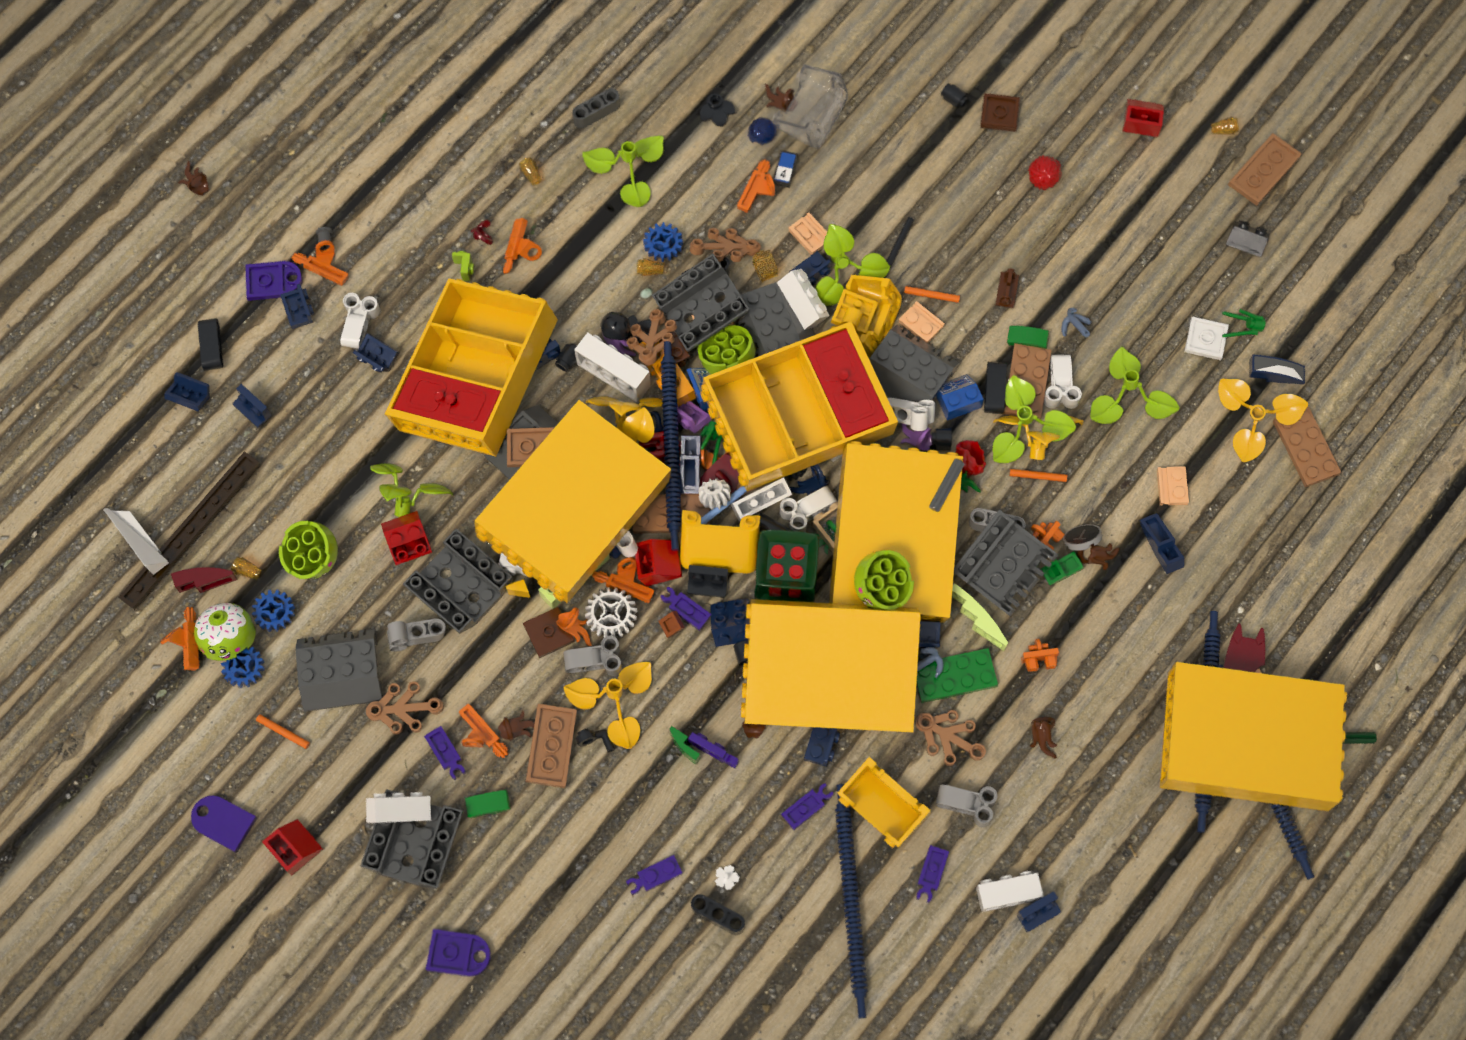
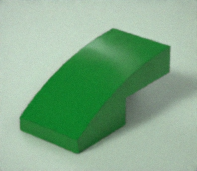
(1028, 336)
(1062, 568)
(681, 740)
(487, 803)

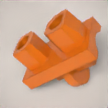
(1051, 531)
(1037, 654)

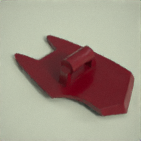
(722, 470)
(1245, 652)

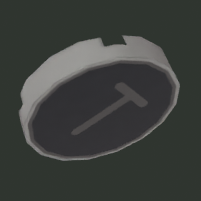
(1082, 537)

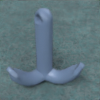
(1075, 320)
(928, 656)

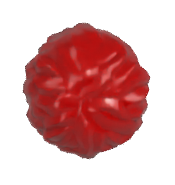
(1044, 172)
(973, 457)

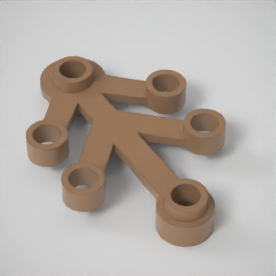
(725, 246)
(649, 354)
(400, 708)
(947, 734)

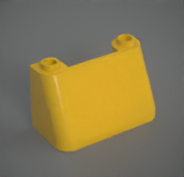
(889, 302)
(719, 545)
(883, 803)

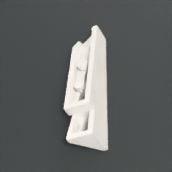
(138, 539)

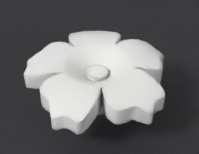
(726, 877)

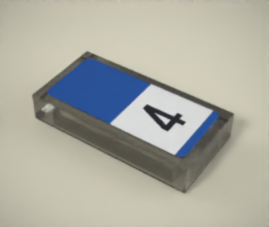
(785, 169)

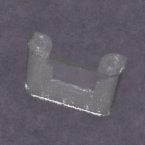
(814, 106)

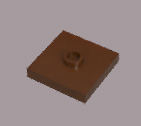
(1000, 112)
(546, 634)

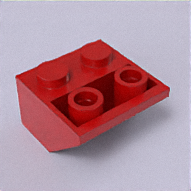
(1143, 118)
(406, 538)
(657, 562)
(292, 846)

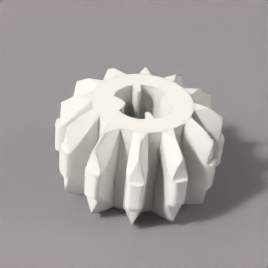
(714, 493)

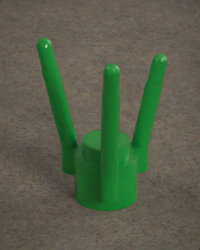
(1253, 322)
(710, 433)

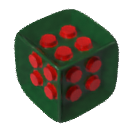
(786, 566)

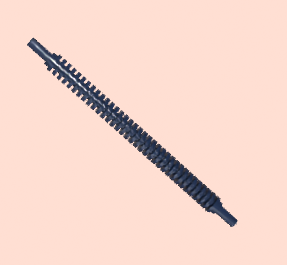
(671, 443)
(1211, 656)
(1301, 856)
(849, 887)

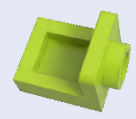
(465, 260)

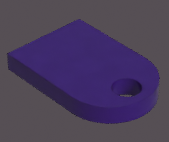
(270, 279)
(223, 823)
(455, 953)

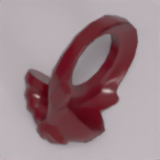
(480, 234)

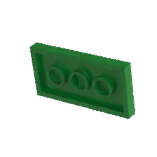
(959, 676)

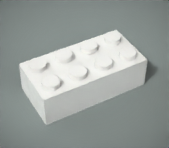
(613, 367)

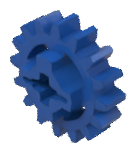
(663, 234)
(264, 611)
(235, 672)

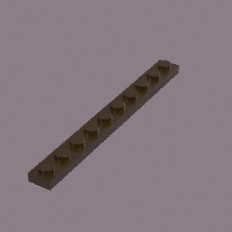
(191, 528)

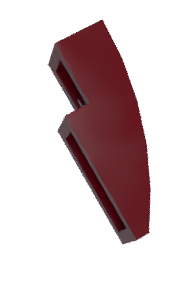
(202, 578)

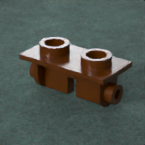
(1007, 289)
(678, 351)

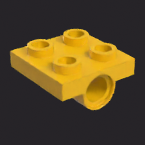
(854, 309)

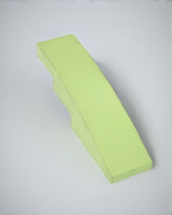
(983, 623)

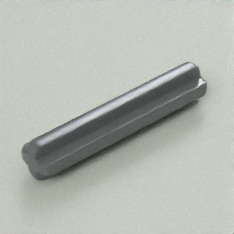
(946, 485)

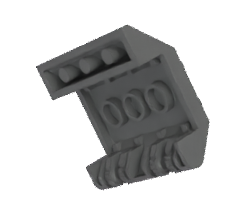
(771, 320)
(910, 367)
(1004, 562)
(338, 670)

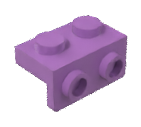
(692, 417)

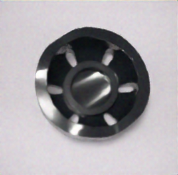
(615, 326)

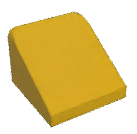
(518, 589)

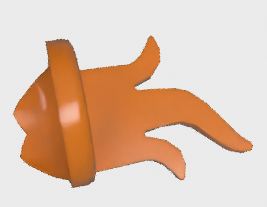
(570, 624)

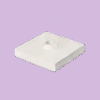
(1206, 338)

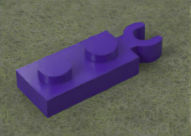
(687, 609)
(715, 750)
(444, 751)
(806, 807)
(932, 871)
(656, 875)

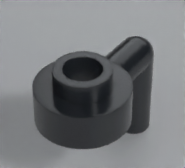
(588, 736)

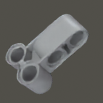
(401, 634)
(594, 658)
(967, 802)

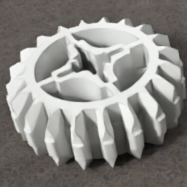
(616, 607)

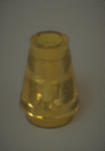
(1225, 126)
(530, 170)
(648, 267)
(245, 568)

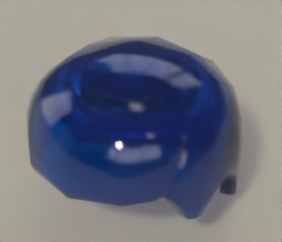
(761, 131)

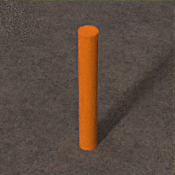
(932, 294)
(1038, 475)
(282, 731)

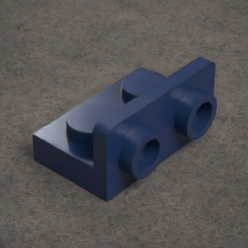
(815, 267)
(251, 407)
(820, 745)
(1039, 912)

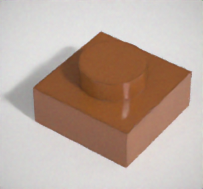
(671, 624)

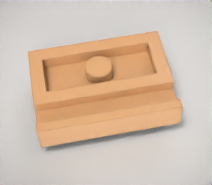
(809, 233)
(921, 322)
(1172, 486)

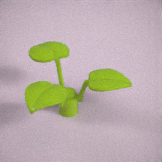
(649, 149)
(835, 244)
(1127, 366)
(1018, 397)
(401, 494)

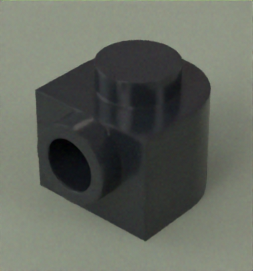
(942, 439)

